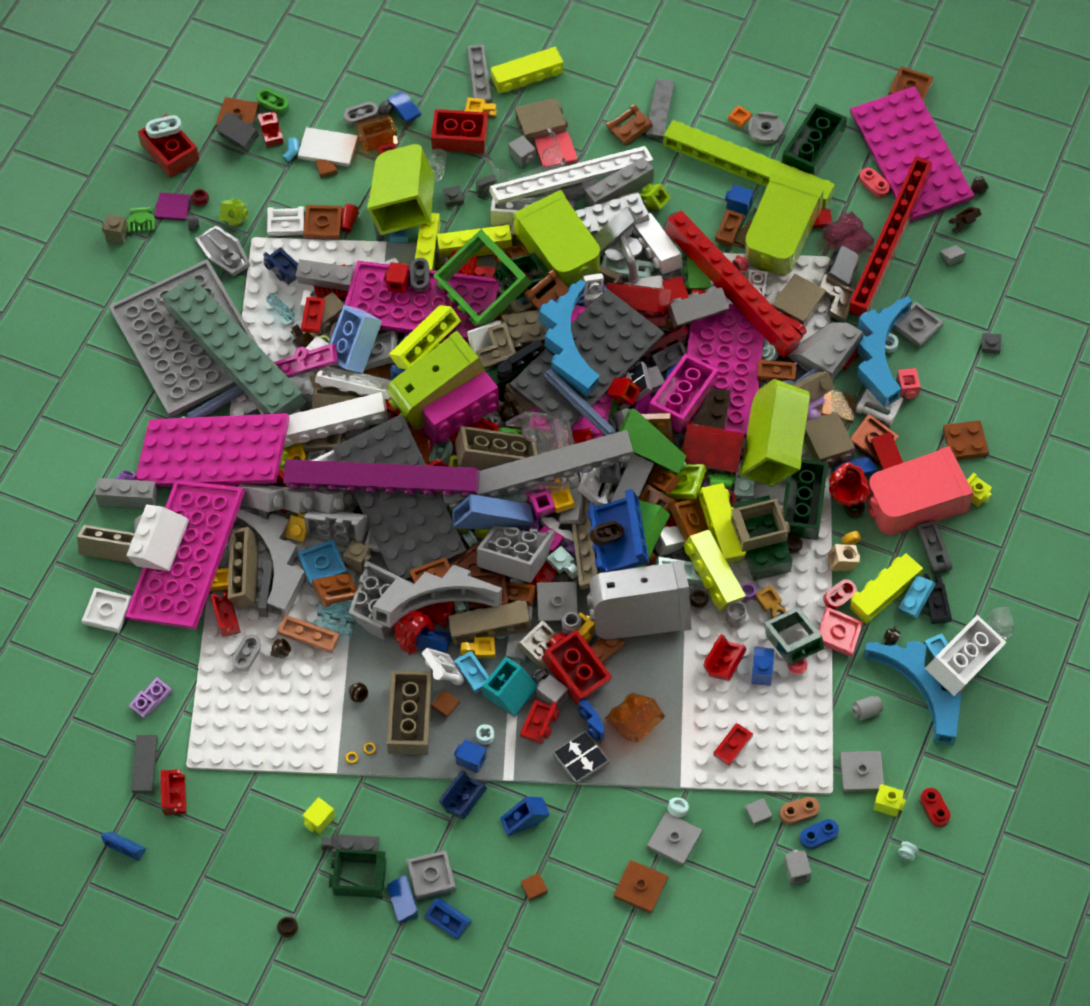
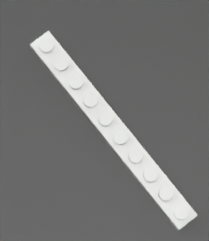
(566, 175)

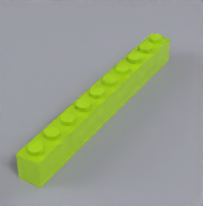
(737, 159)

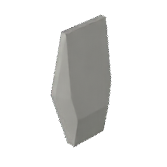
(223, 250)

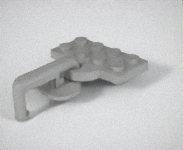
(626, 247)

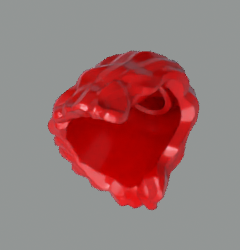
(849, 485)
(409, 627)

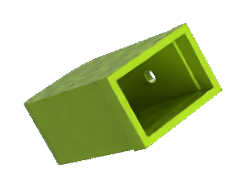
(401, 189)
(782, 224)
(558, 238)
(433, 377)
(775, 433)

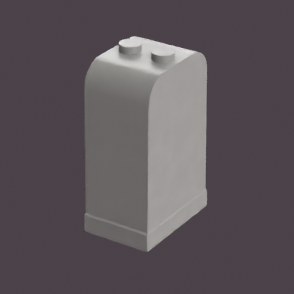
(640, 601)

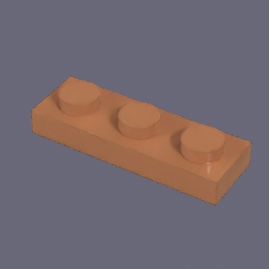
(308, 634)

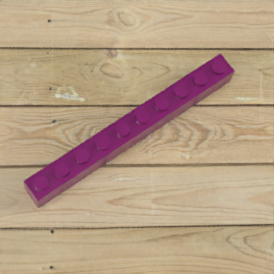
(381, 477)

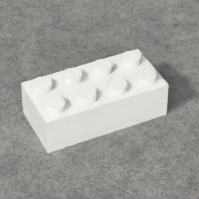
(965, 655)

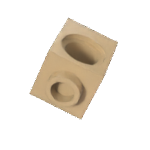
(843, 557)

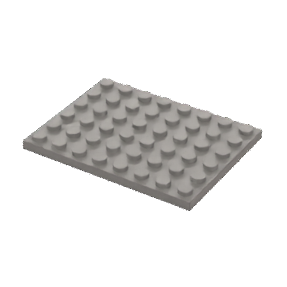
(167, 353)

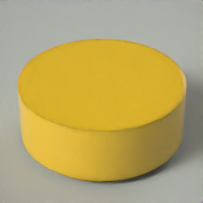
(851, 538)

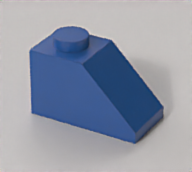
(762, 666)
(525, 815)

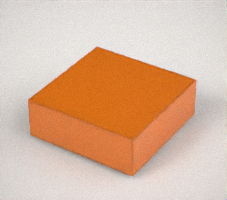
(740, 116)

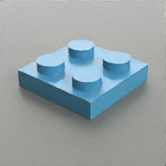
(321, 561)

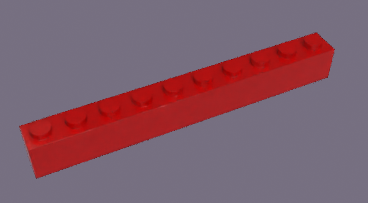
(890, 237)
(734, 283)

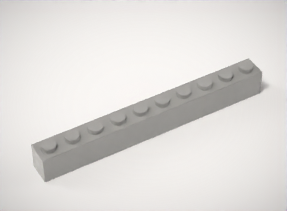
(550, 466)

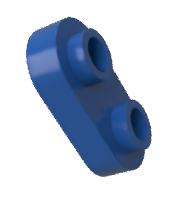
(820, 834)

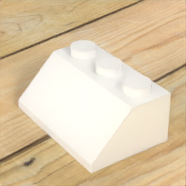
(157, 538)

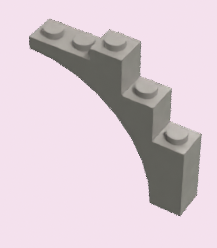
(274, 498)
(287, 578)
(430, 589)

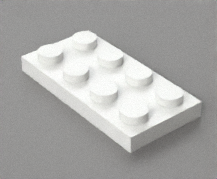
(353, 381)

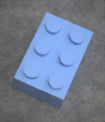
(354, 337)

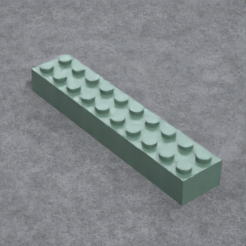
(232, 349)

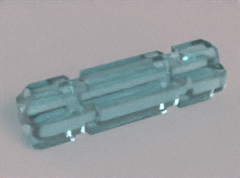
(280, 307)

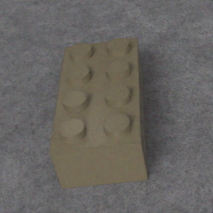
(491, 448)
(409, 712)

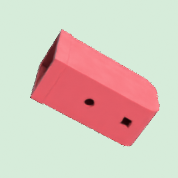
(918, 492)

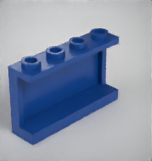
(631, 548)

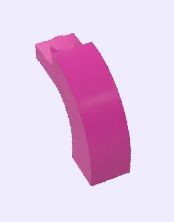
(541, 504)

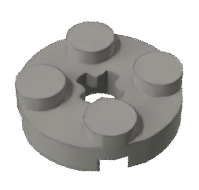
(762, 136)

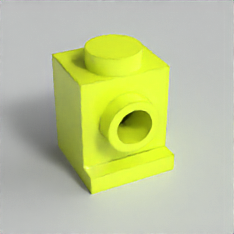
(980, 490)

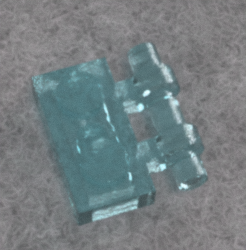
(339, 612)

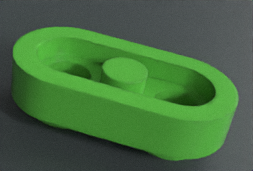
(273, 102)

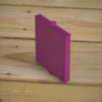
(172, 206)

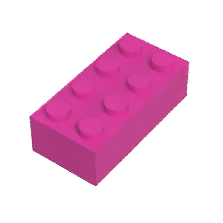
(684, 391)
(460, 408)

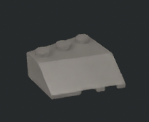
(828, 348)
(338, 526)
(514, 551)
(371, 587)

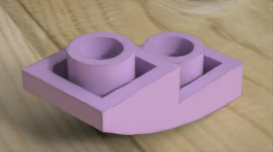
(151, 698)

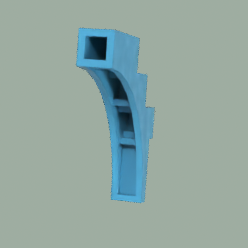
(559, 340)
(874, 370)
(910, 663)

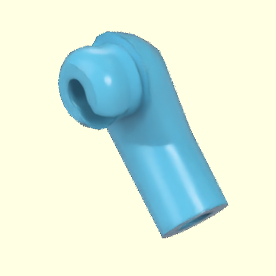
(293, 149)

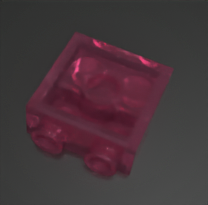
(847, 232)

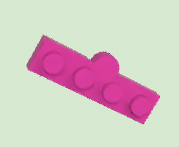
(307, 361)

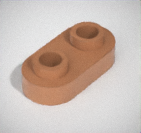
(801, 812)

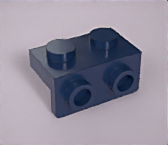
(282, 265)
(462, 795)

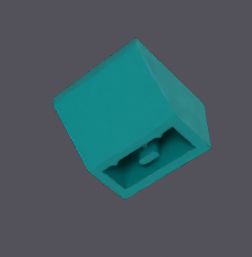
(509, 687)

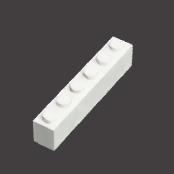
(336, 419)

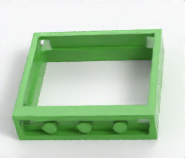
(455, 263)

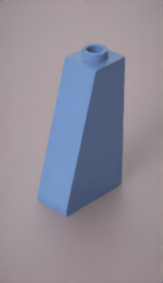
(486, 512)

